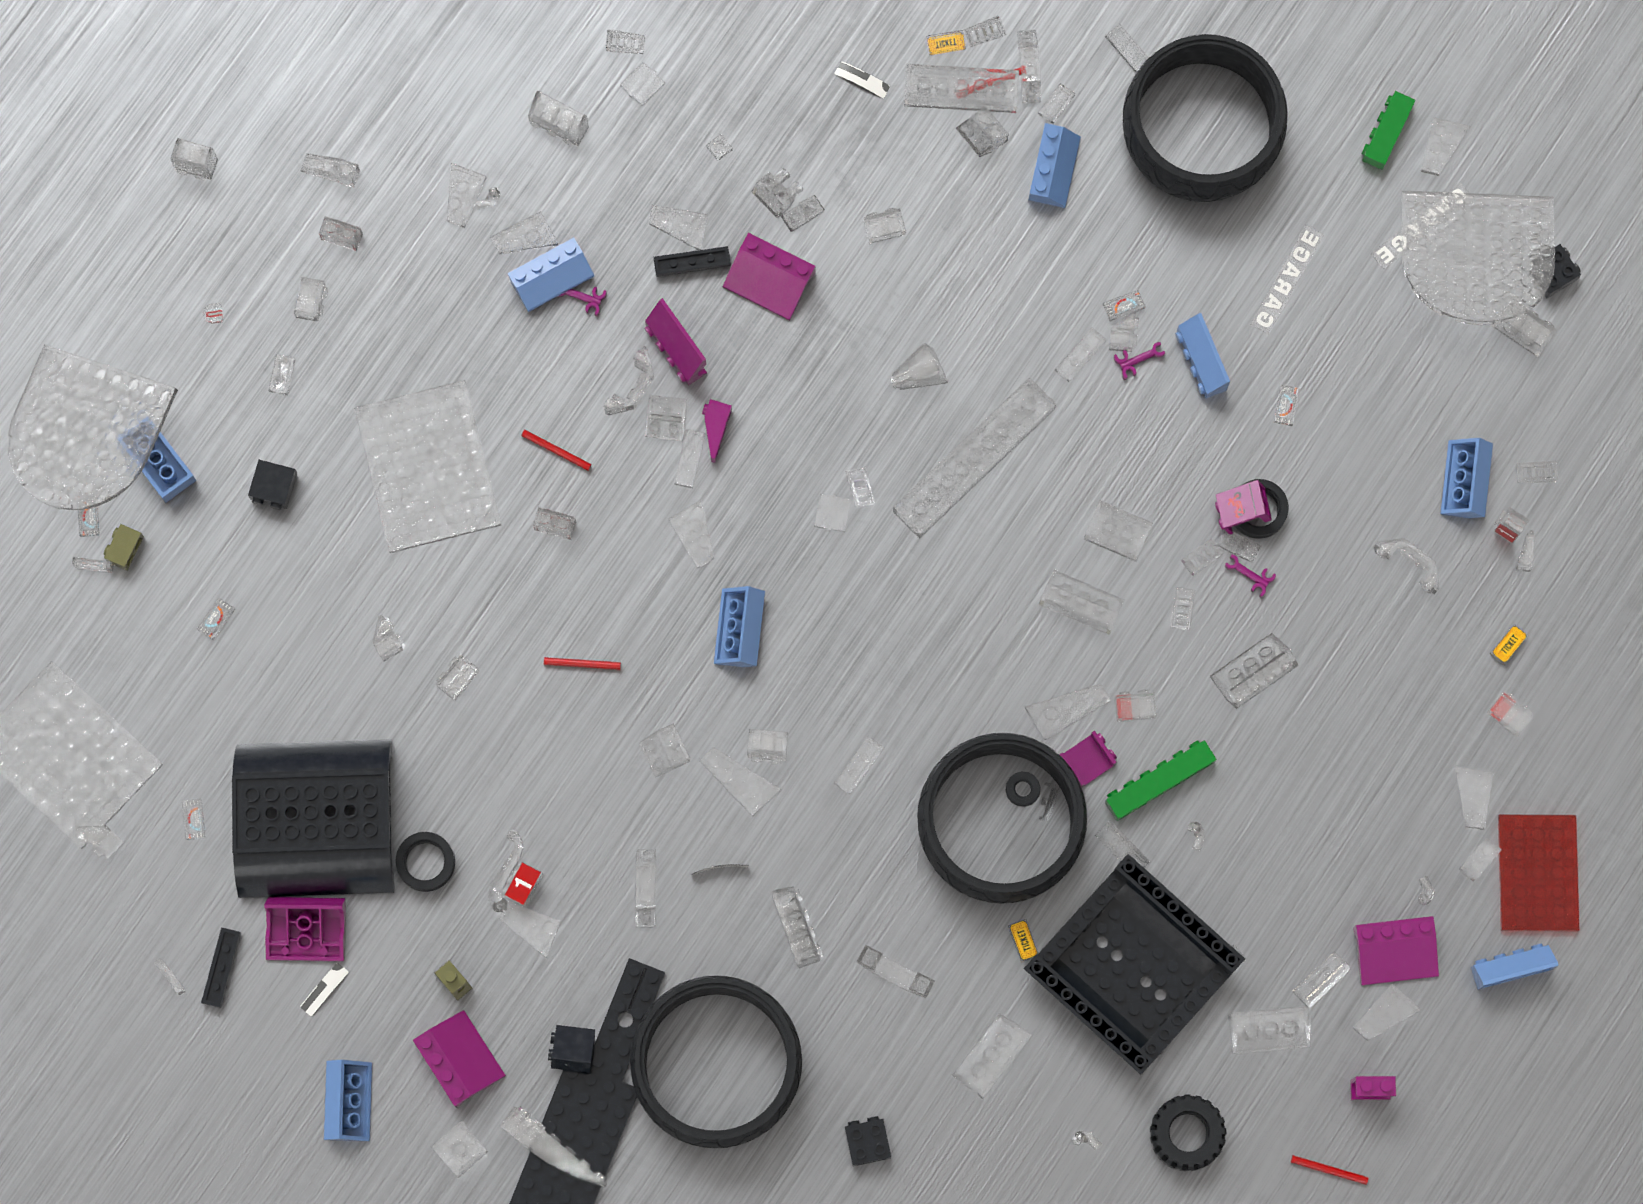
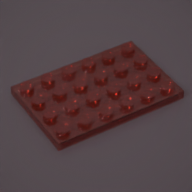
(1538, 873)

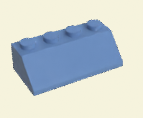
(1054, 166)
(550, 274)
(1203, 356)
(1467, 478)
(739, 626)
(1513, 967)
(347, 1100)

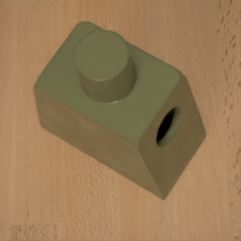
(453, 980)

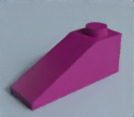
(716, 421)

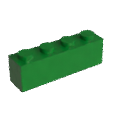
(1388, 130)

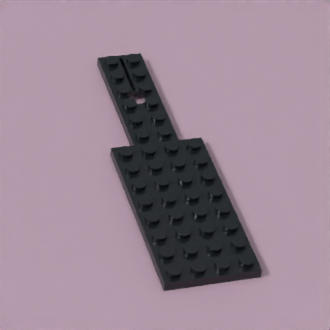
(592, 1107)

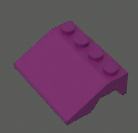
(769, 276)
(676, 343)
(305, 928)
(1397, 950)
(459, 1058)

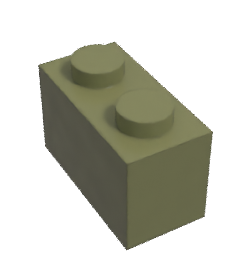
(123, 546)

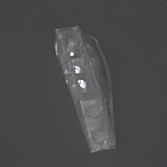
(547, 1147)

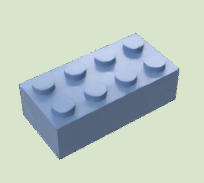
(167, 470)

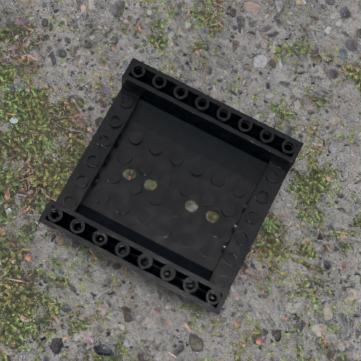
(312, 850)
(1156, 941)

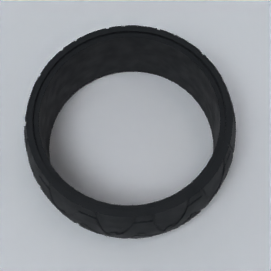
(1223, 53)
(1008, 745)
(715, 986)

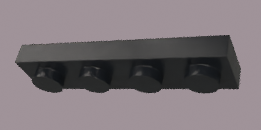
(692, 261)
(221, 967)

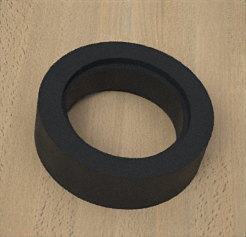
(1282, 505)
(421, 838)

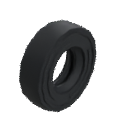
(1018, 800)

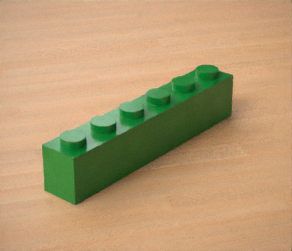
(1160, 780)

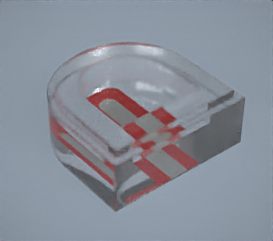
(213, 313)

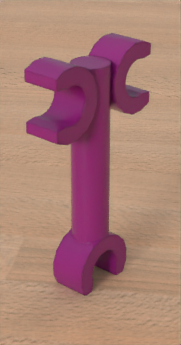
(593, 301)
(1127, 364)
(1261, 582)

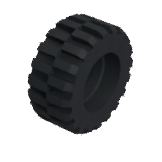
(1214, 1132)

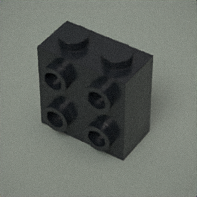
(1564, 273)
(272, 484)
(572, 1048)
(867, 1141)

